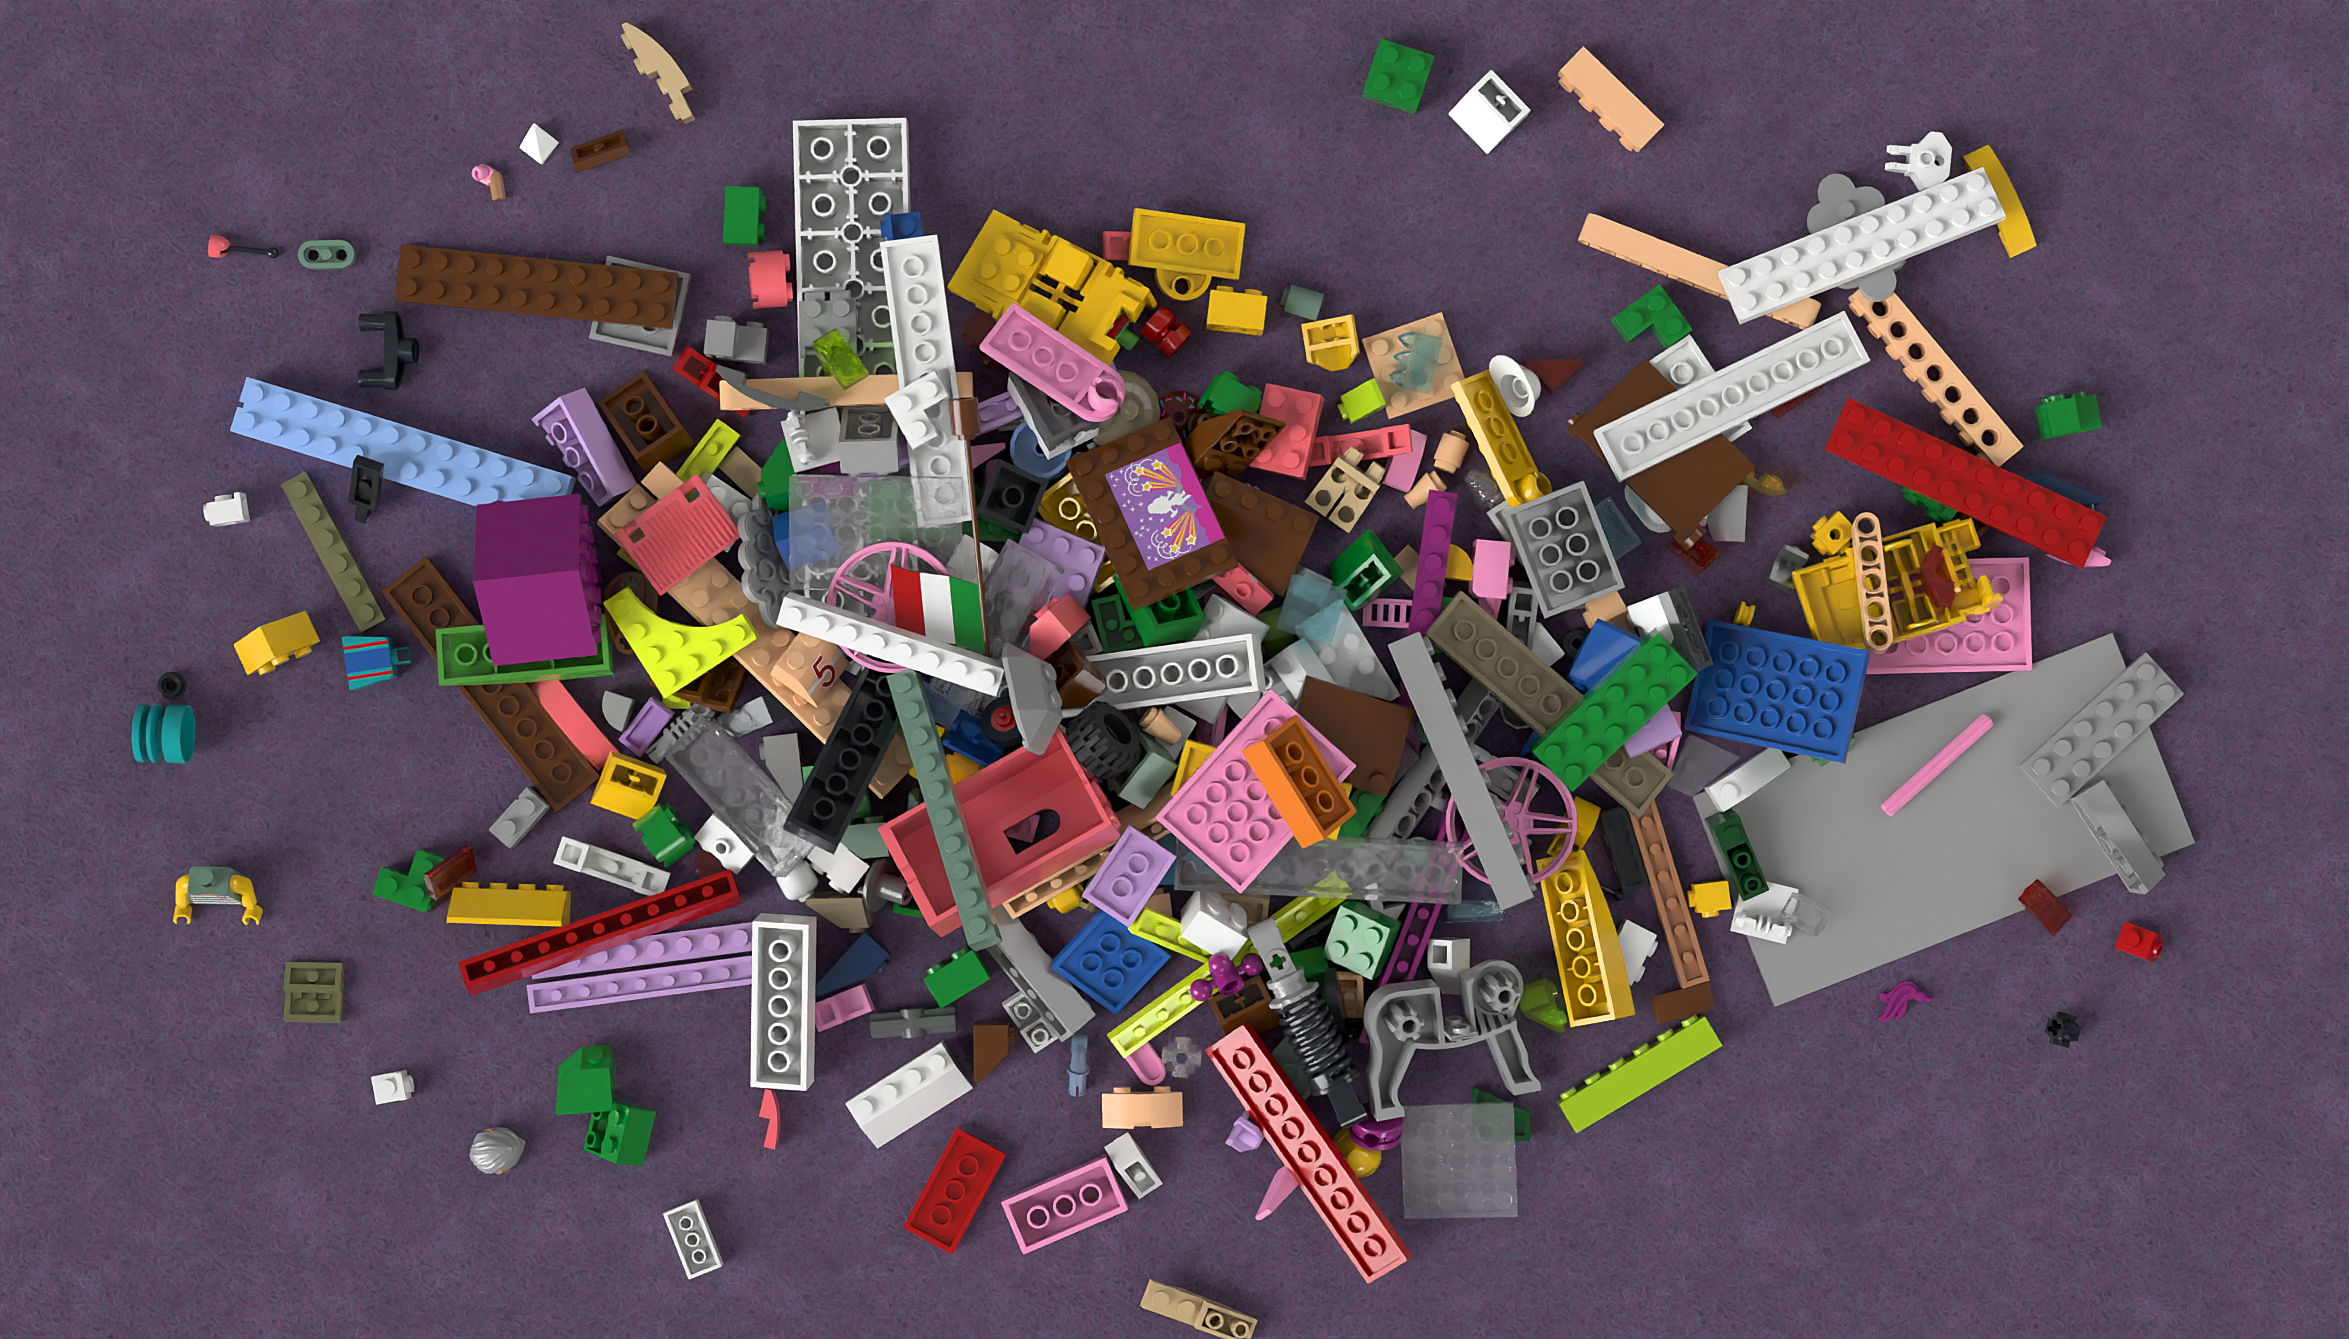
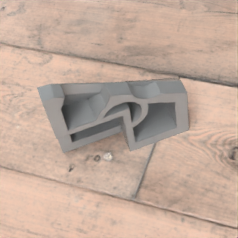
(1728, 518)

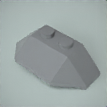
(1032, 697)

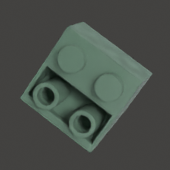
(865, 838)

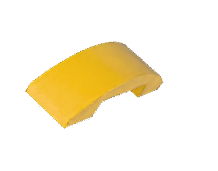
(2015, 229)

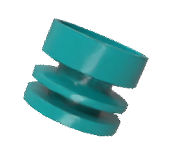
(163, 733)

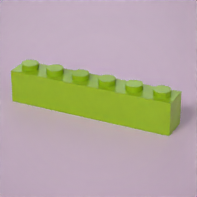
(1638, 1073)

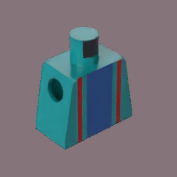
(372, 660)

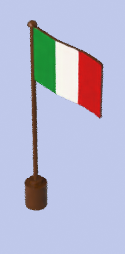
(943, 604)

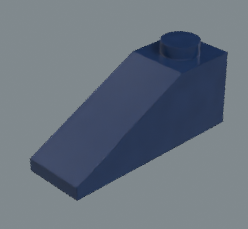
(857, 963)

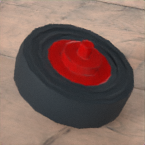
(1000, 723)

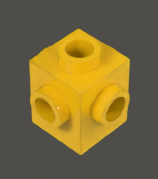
(1842, 534)

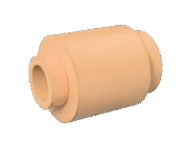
(1450, 452)

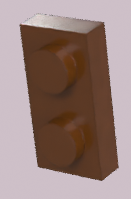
(600, 150)

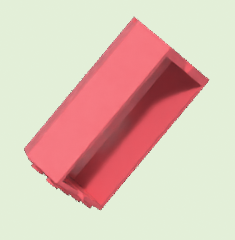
(992, 804)

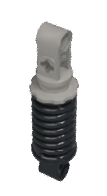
(1310, 1027)

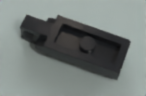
(365, 486)

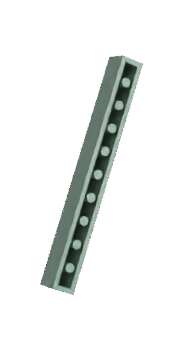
(944, 809)

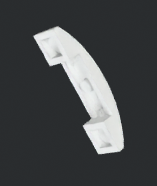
(611, 866)

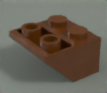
(1247, 1005)

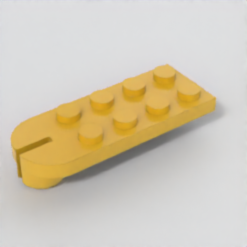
(1500, 440)

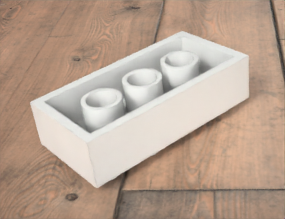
(693, 1238)

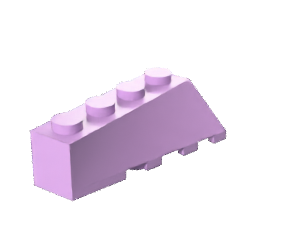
(587, 446)

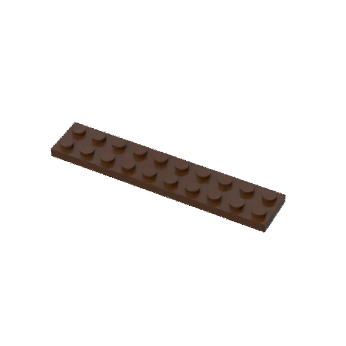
(536, 287)
(508, 709)

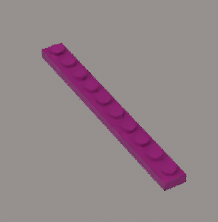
(1429, 578)

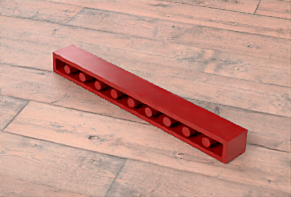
(600, 932)

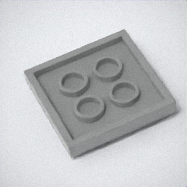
(644, 338)

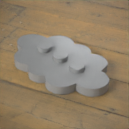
(1842, 202)
(765, 573)

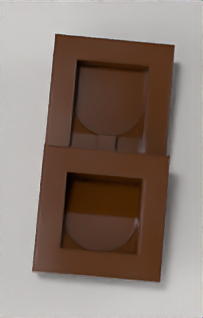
(1682, 1002)

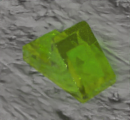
(839, 359)

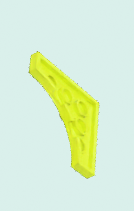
(675, 651)

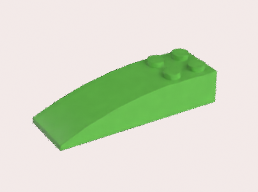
(467, 660)

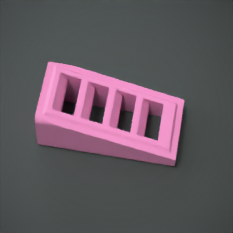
(1367, 613)

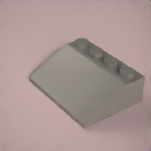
(1564, 549)

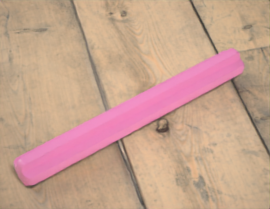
(1937, 765)

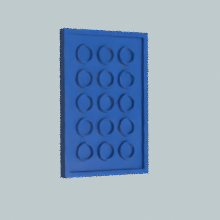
(1778, 691)

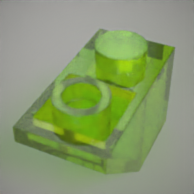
(1539, 1004)

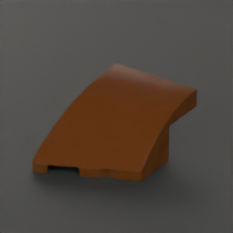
(717, 687)

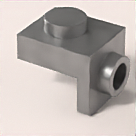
(1784, 563)

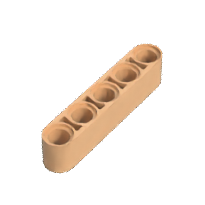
(1871, 569)

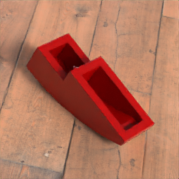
(701, 373)

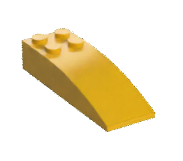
(1585, 943)

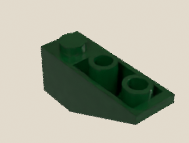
(1737, 853)

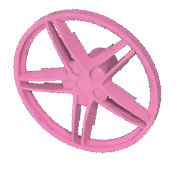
(883, 600)
(1521, 819)

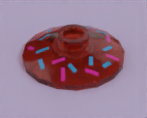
(1181, 402)

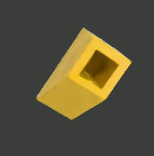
(1586, 820)

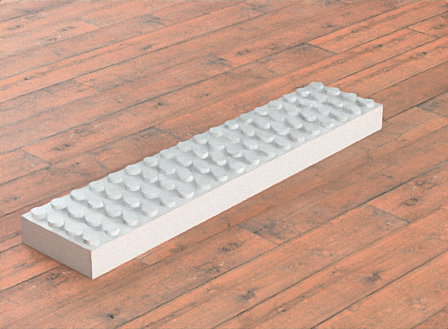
(843, 186)

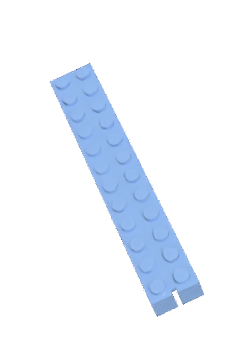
(407, 453)

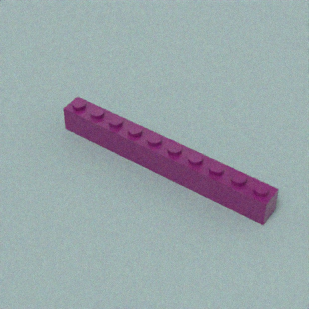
(1414, 929)

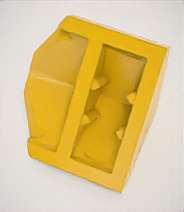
(1331, 342)

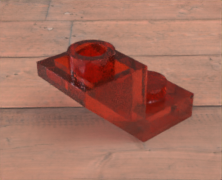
(1937, 588)

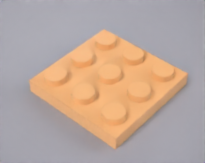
(1380, 353)

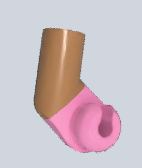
(492, 179)

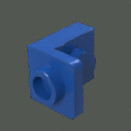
(901, 226)

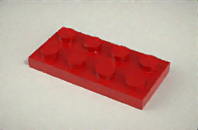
(954, 1190)

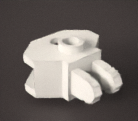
(1921, 159)

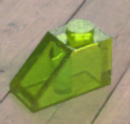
(1274, 639)

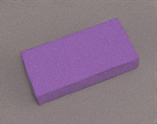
(646, 726)

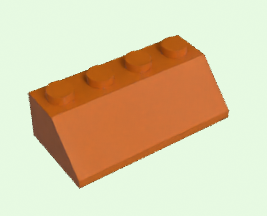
(1299, 781)

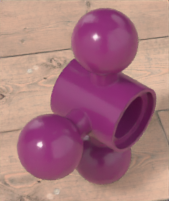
(1225, 975)

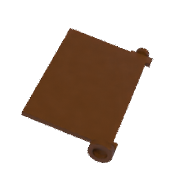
(1681, 487)

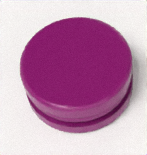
(1377, 1134)

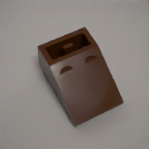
(1231, 441)

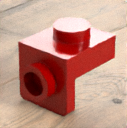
(2139, 942)

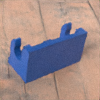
(969, 740)

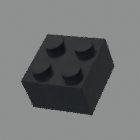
(1009, 496)

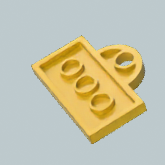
(1185, 249)

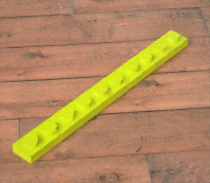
(1178, 1000)

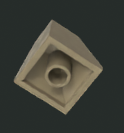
(843, 909)

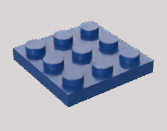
(1109, 961)

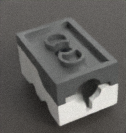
(1052, 423)
(1676, 621)

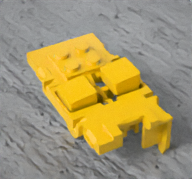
(1008, 266)
(1832, 596)

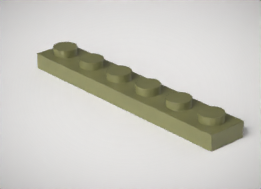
(334, 551)

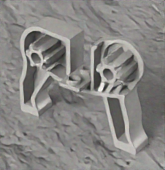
(1410, 1017)

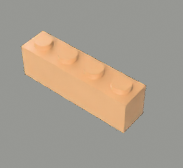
(1610, 100)

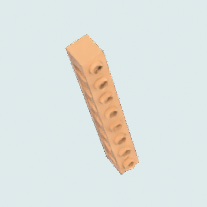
(2004, 441)

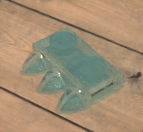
(1419, 361)

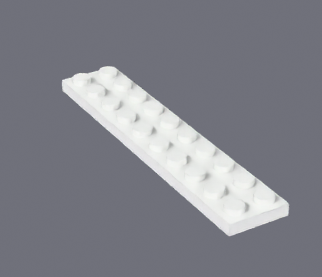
(1861, 245)
(924, 346)
(1731, 396)

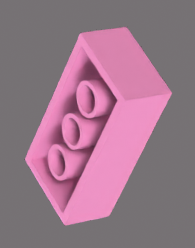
(1064, 1204)

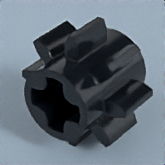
(2063, 1029)

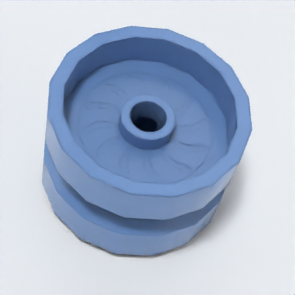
(1025, 456)

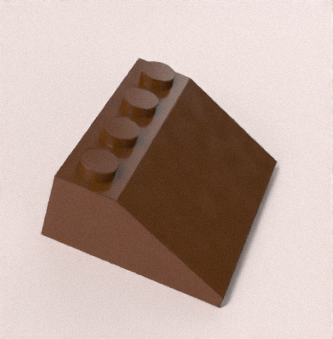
(1261, 529)
(1361, 727)

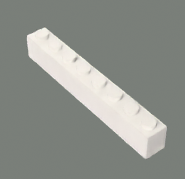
(891, 643)

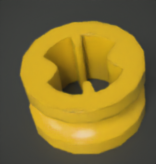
(1744, 614)

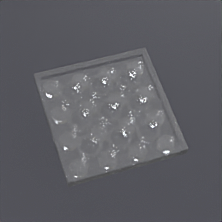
(1459, 1160)

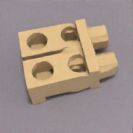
(1352, 482)

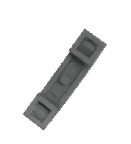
(804, 402)

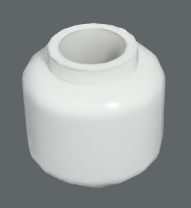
(799, 882)

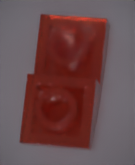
(2044, 907)

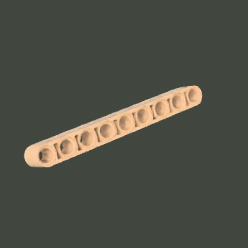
(1678, 264)
(866, 392)

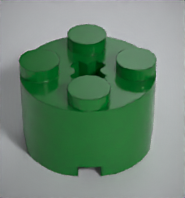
(1228, 395)
(664, 835)

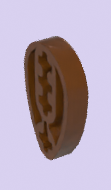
(646, 594)

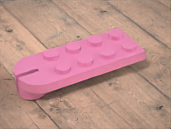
(1055, 365)

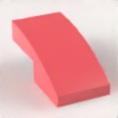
(770, 1110)

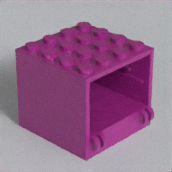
(537, 579)

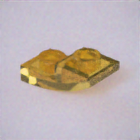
(1766, 485)

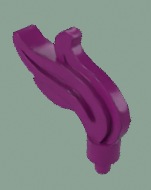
(1898, 999)

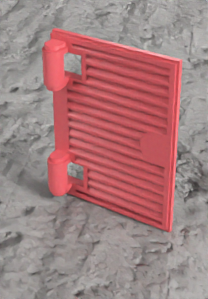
(678, 535)

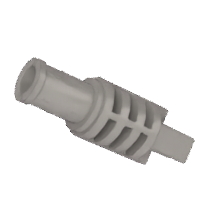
(676, 730)

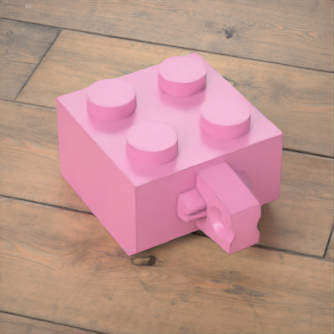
(1490, 574)

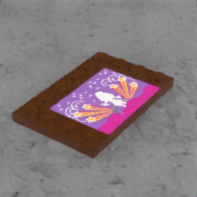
(1152, 514)

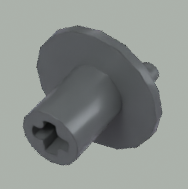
(883, 885)

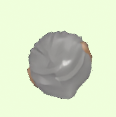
(496, 1150)

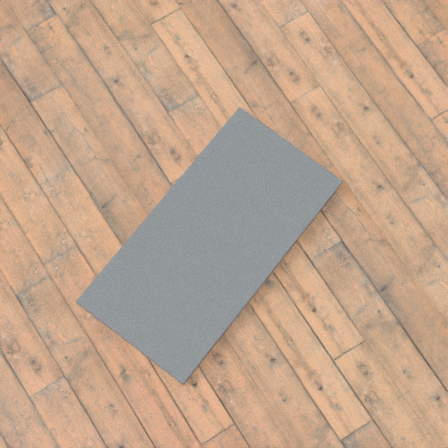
(1960, 844)

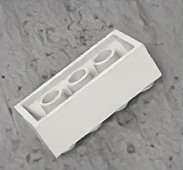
(1222, 620)
(909, 1094)

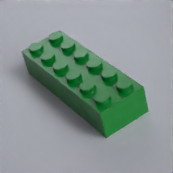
(1613, 709)

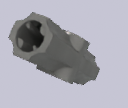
(913, 1022)

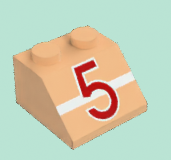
(810, 667)

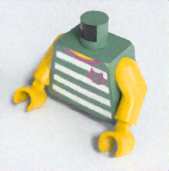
(215, 886)

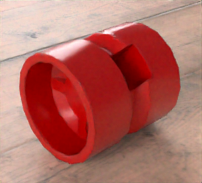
(1166, 332)

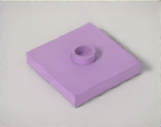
(1653, 733)

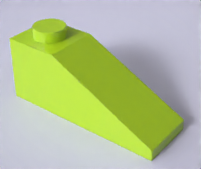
(1361, 402)

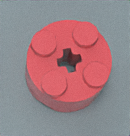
(769, 279)

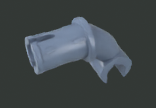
(1078, 1067)

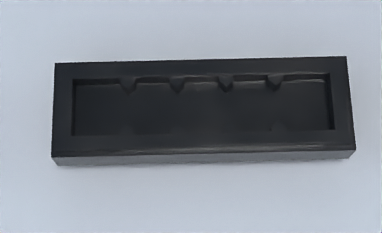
(1624, 849)

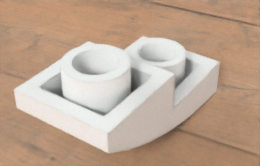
(1029, 1022)

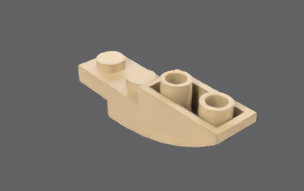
(656, 61)
(1197, 1311)

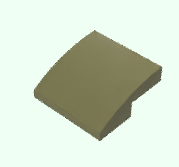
(313, 992)

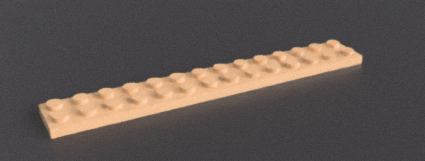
(717, 597)

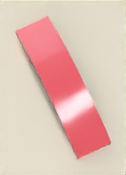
(1373, 443)
(574, 721)

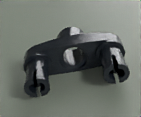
(397, 350)

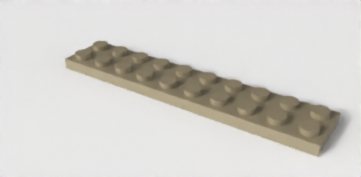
(1536, 693)

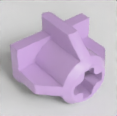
(1245, 1134)

